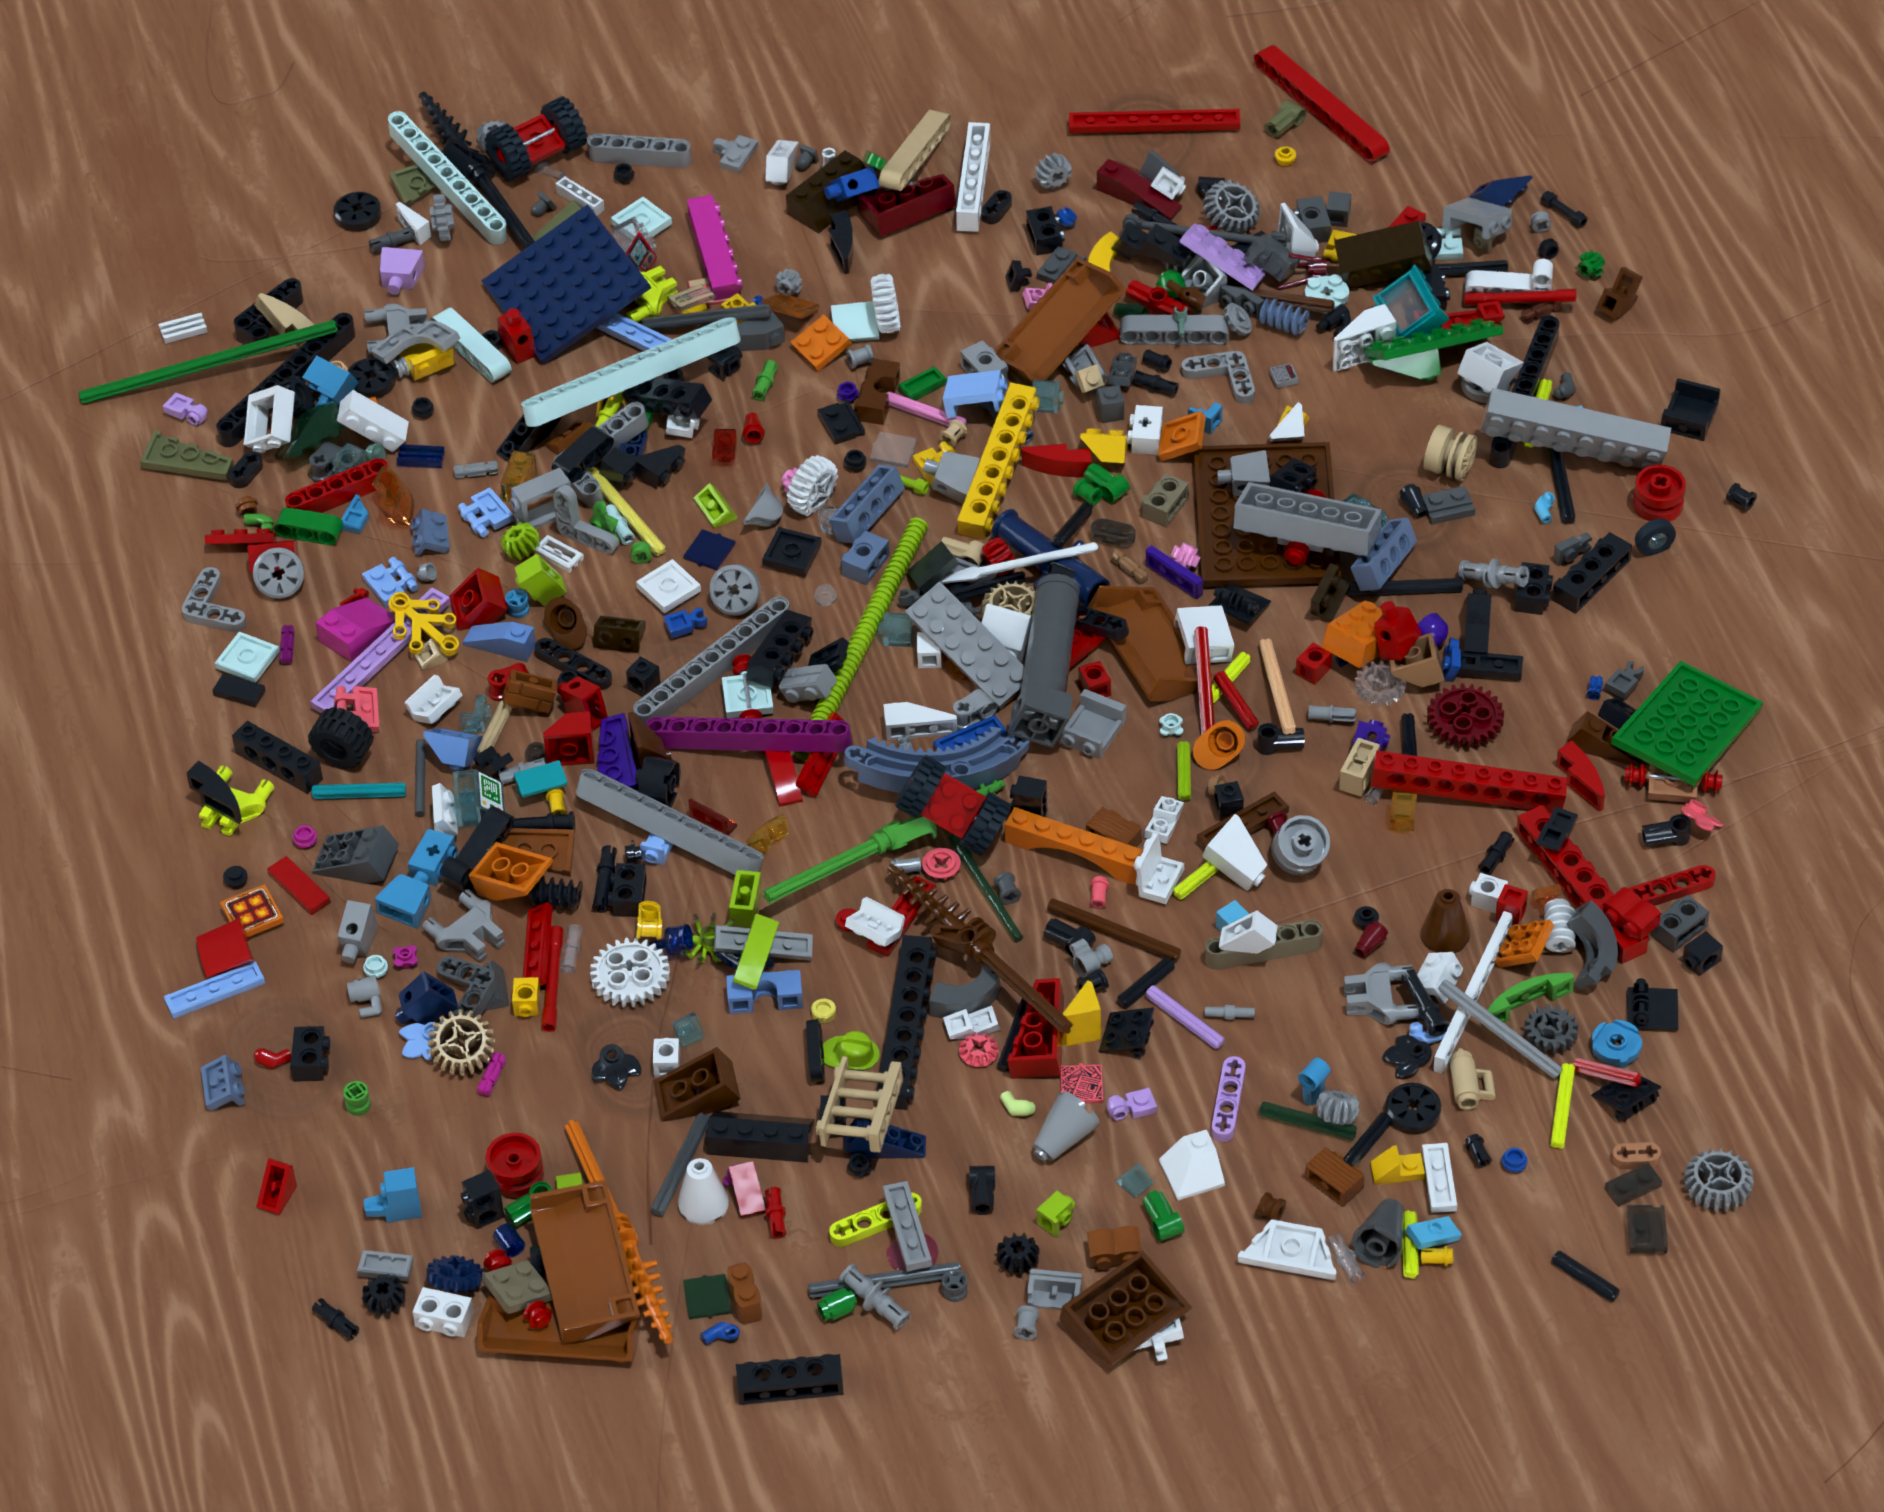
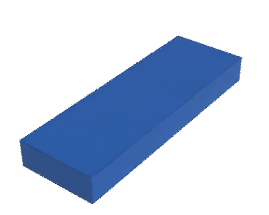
(969, 733)

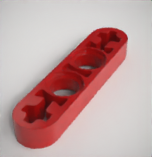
(1672, 890)

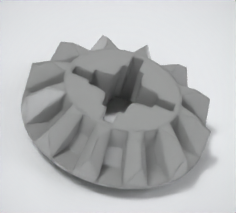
(1237, 319)

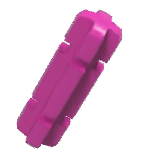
(491, 1074)

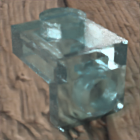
(476, 721)

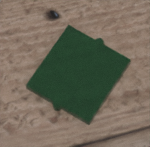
(707, 1296)

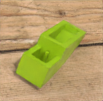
(755, 951)

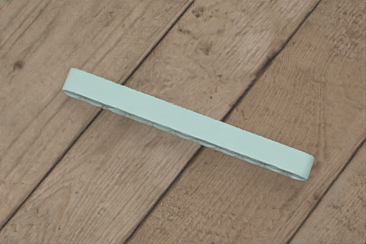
(630, 372)

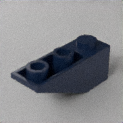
(1501, 191)
(897, 1143)

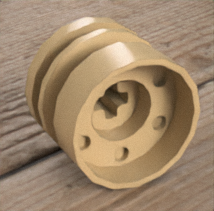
(1450, 452)

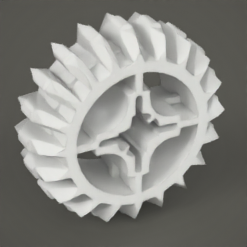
(885, 303)
(812, 485)

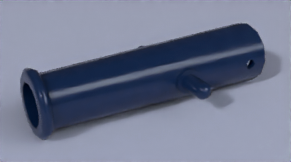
(1030, 542)

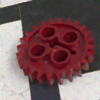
(1465, 716)

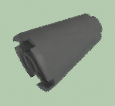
(1381, 1235)

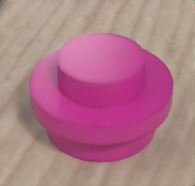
(304, 836)

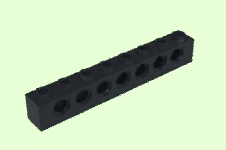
(908, 1012)

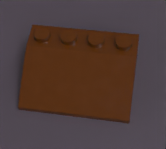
(1123, 1309)

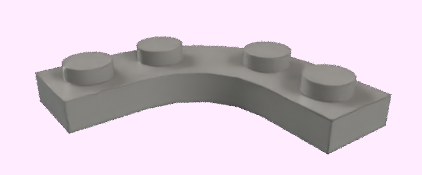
(431, 333)

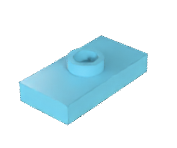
(1433, 1232)

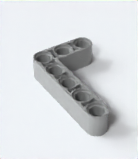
(622, 427)

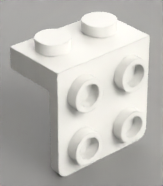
(1155, 873)

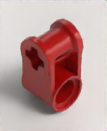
(502, 677)

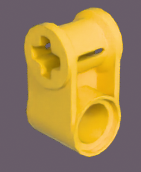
(649, 920)

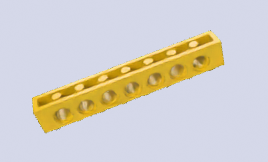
(998, 461)

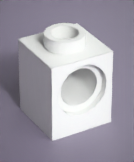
(1486, 892)
(665, 1056)

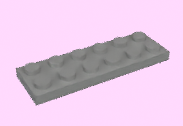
(968, 644)

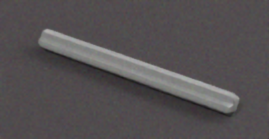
(1500, 1029)

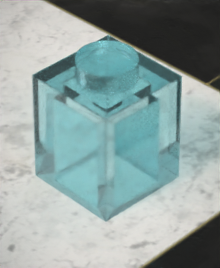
(1049, 395)
(896, 630)

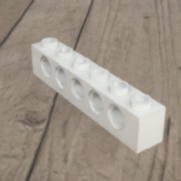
(973, 177)

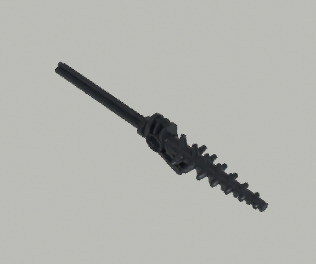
(472, 164)

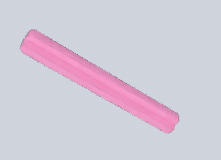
(921, 409)

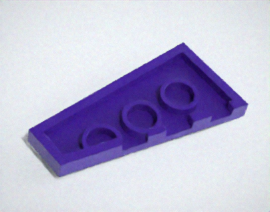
(616, 751)

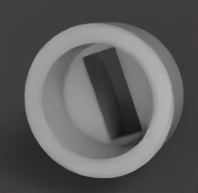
(427, 572)

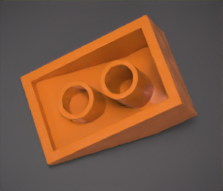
(508, 872)

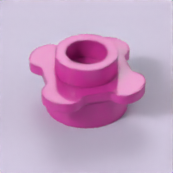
(405, 957)

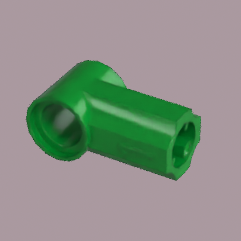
(1112, 486)
(519, 1210)
(1164, 1220)

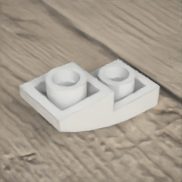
(1164, 818)

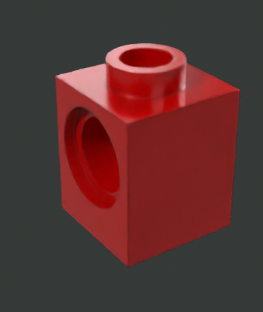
(1313, 663)
(1095, 678)
(1512, 901)

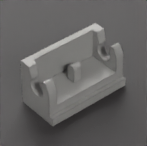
(1052, 1288)

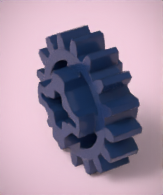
(454, 1274)

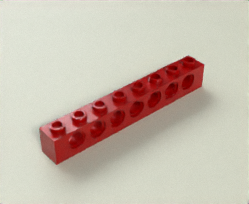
(1467, 781)
(1575, 876)

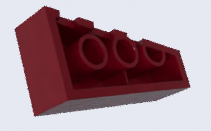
(899, 209)

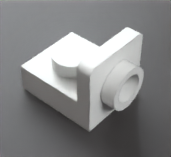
(1168, 183)

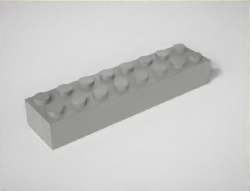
(1574, 429)

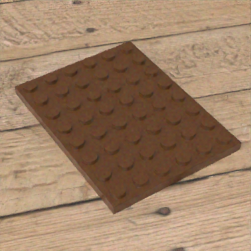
(1251, 558)

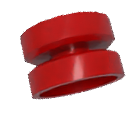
(1659, 493)
(515, 1163)

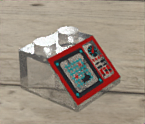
(636, 243)

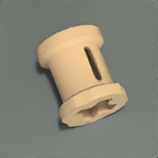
(953, 433)

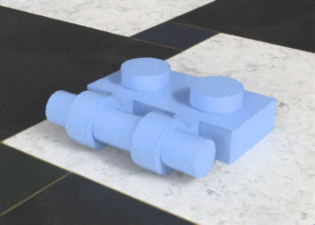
(491, 508)
(382, 580)

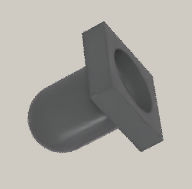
(807, 156)
(542, 205)

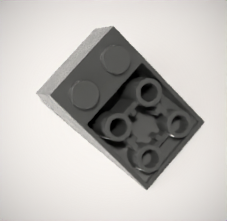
(357, 855)

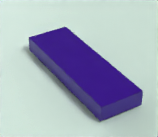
(1174, 572)

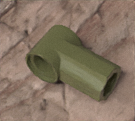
(1287, 115)

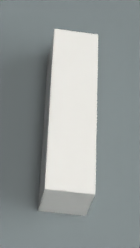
(573, 191)

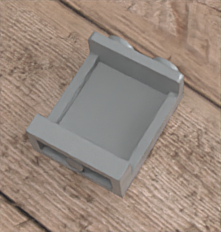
(1491, 217)
(1094, 724)

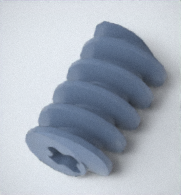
(1283, 318)

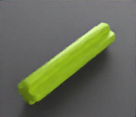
(1184, 771)

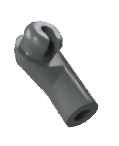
(1566, 388)

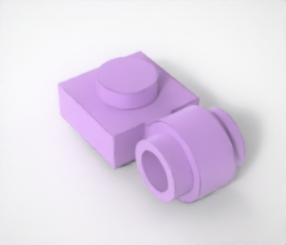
(180, 406)
(1138, 1103)

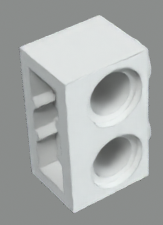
(444, 1307)

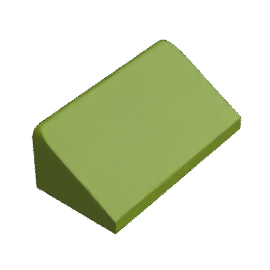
(715, 506)

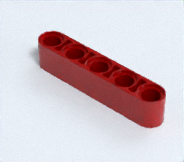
(336, 489)

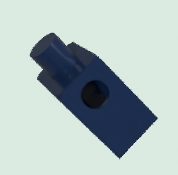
(425, 1000)

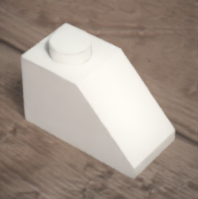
(1249, 934)

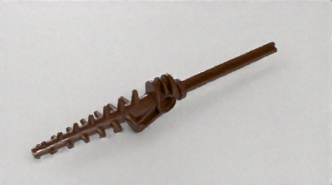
(974, 940)

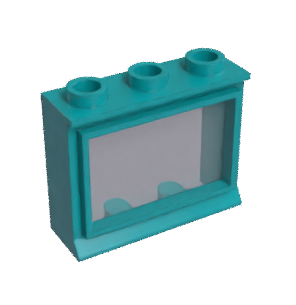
(1412, 304)

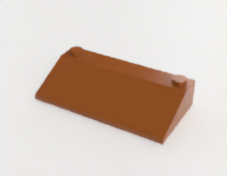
(1059, 320)
(1153, 646)
(583, 1260)
(512, 1334)

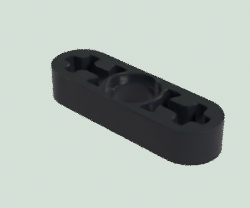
(815, 1050)

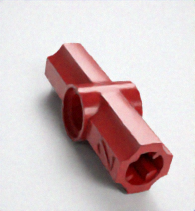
(1155, 299)

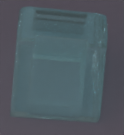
(1134, 1180)

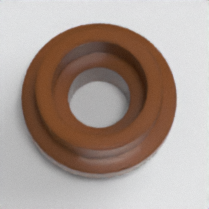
(246, 505)

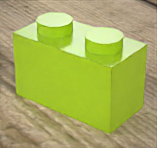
(540, 579)
(745, 898)

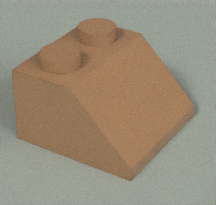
(1421, 663)

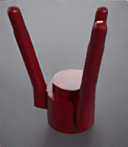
(1315, 266)

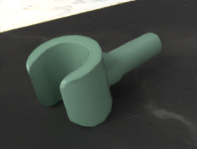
(1180, 318)

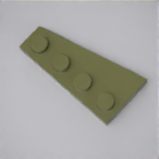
(176, 457)

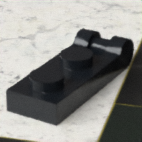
(1490, 665)

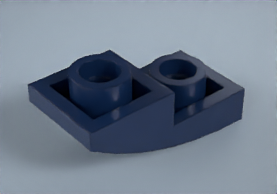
(636, 445)

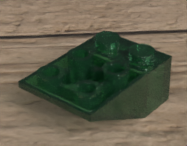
(310, 429)

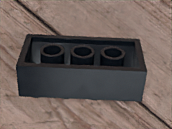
(759, 1136)

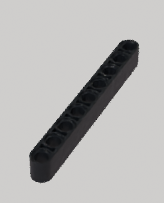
(1528, 381)
(232, 425)

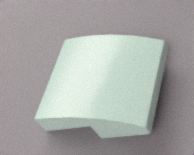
(856, 321)

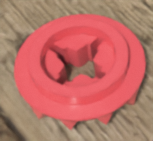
(941, 856)
(978, 1058)

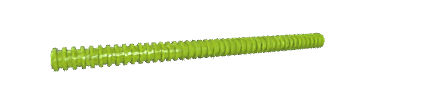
(870, 619)

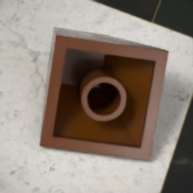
(645, 741)

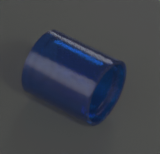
(509, 1240)

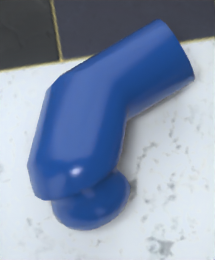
(720, 1331)

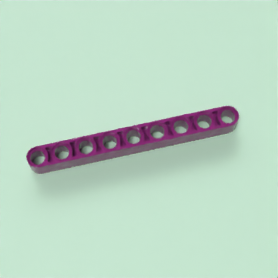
(752, 734)

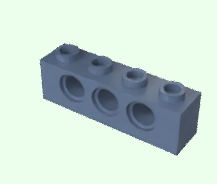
(867, 503)
(1387, 553)

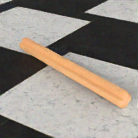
(1277, 686)

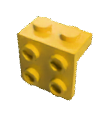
(426, 359)

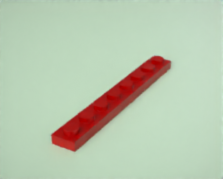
(1154, 121)

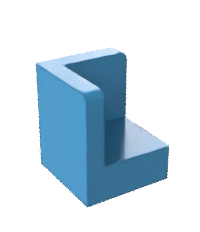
(1213, 416)

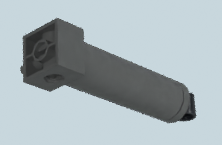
(1043, 702)

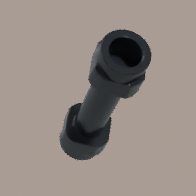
(1577, 218)

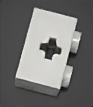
(1146, 429)

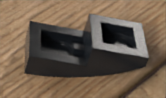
(1557, 830)

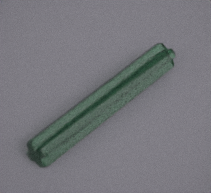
(1306, 1120)

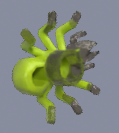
(705, 940)

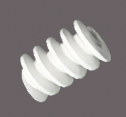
(1562, 936)

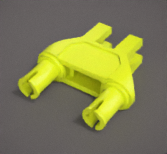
(653, 300)
(250, 804)

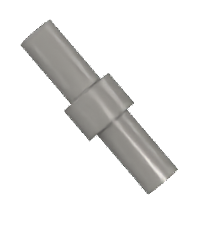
(1230, 1012)

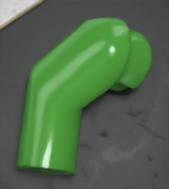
(259, 519)

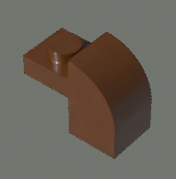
(1621, 297)

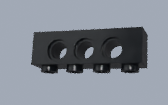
(670, 397)
(1592, 572)
(779, 648)
(277, 757)
(780, 1388)

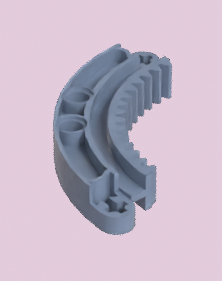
(973, 764)

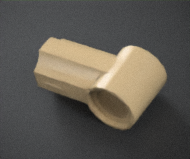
(969, 552)

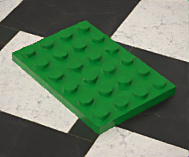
(1687, 723)

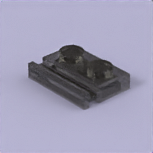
(1646, 1229)

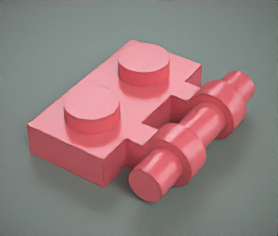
(363, 701)

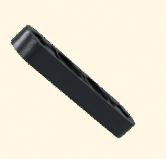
(1112, 628)
(576, 660)

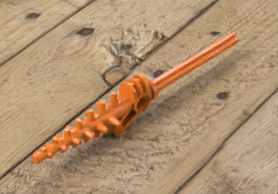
(629, 1240)

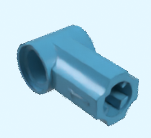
(1313, 1080)

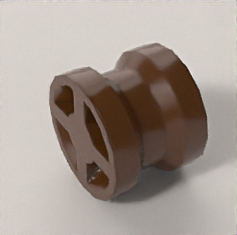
(1271, 1207)

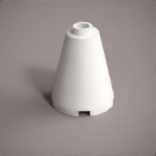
(702, 1194)

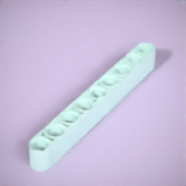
(447, 178)

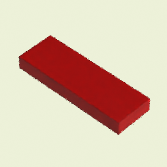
(298, 885)

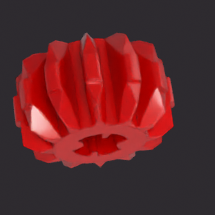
(997, 552)

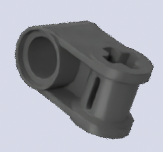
(322, 461)

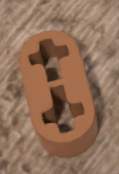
(1636, 1155)

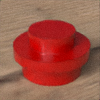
(841, 918)

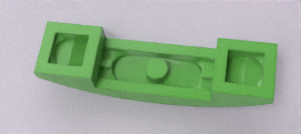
(1552, 985)

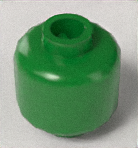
(1174, 276)

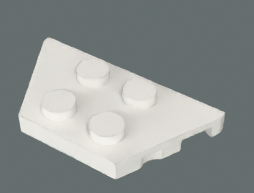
(1290, 1249)

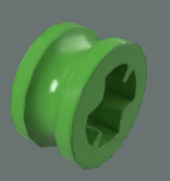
(637, 552)

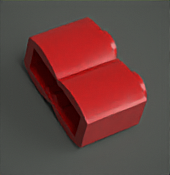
(1632, 913)

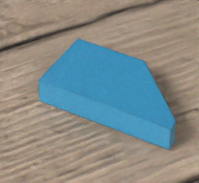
(355, 516)

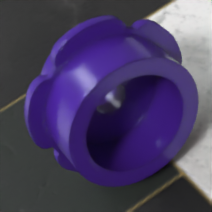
(847, 391)

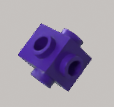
(1374, 727)

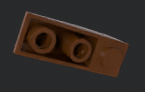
(1595, 738)

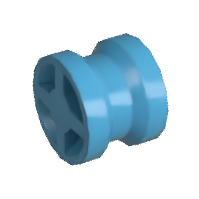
(517, 603)

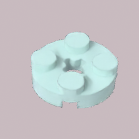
(1328, 284)

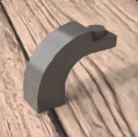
(1599, 942)
(973, 996)

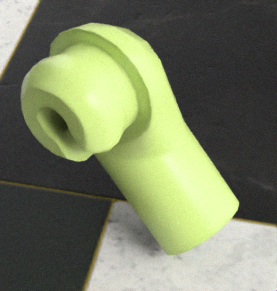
(1017, 1107)

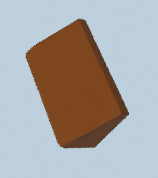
(568, 436)

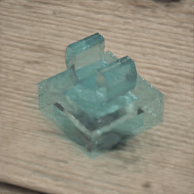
(688, 1029)

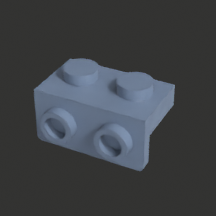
(430, 532)

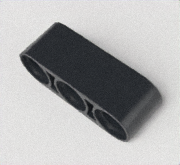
(583, 453)

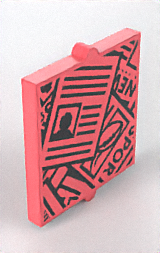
(1083, 1082)

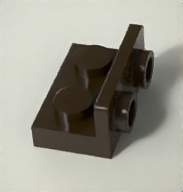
(1329, 594)
(618, 633)

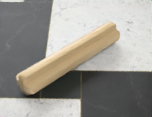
(495, 726)

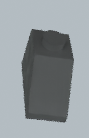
(1109, 403)

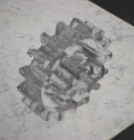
(1379, 684)

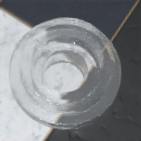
(825, 595)

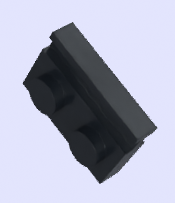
(841, 422)
(832, 655)

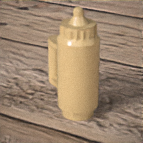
(1466, 1083)

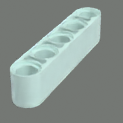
(475, 347)

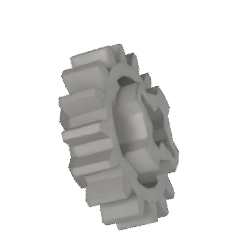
(442, 217)

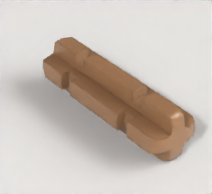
(1129, 566)

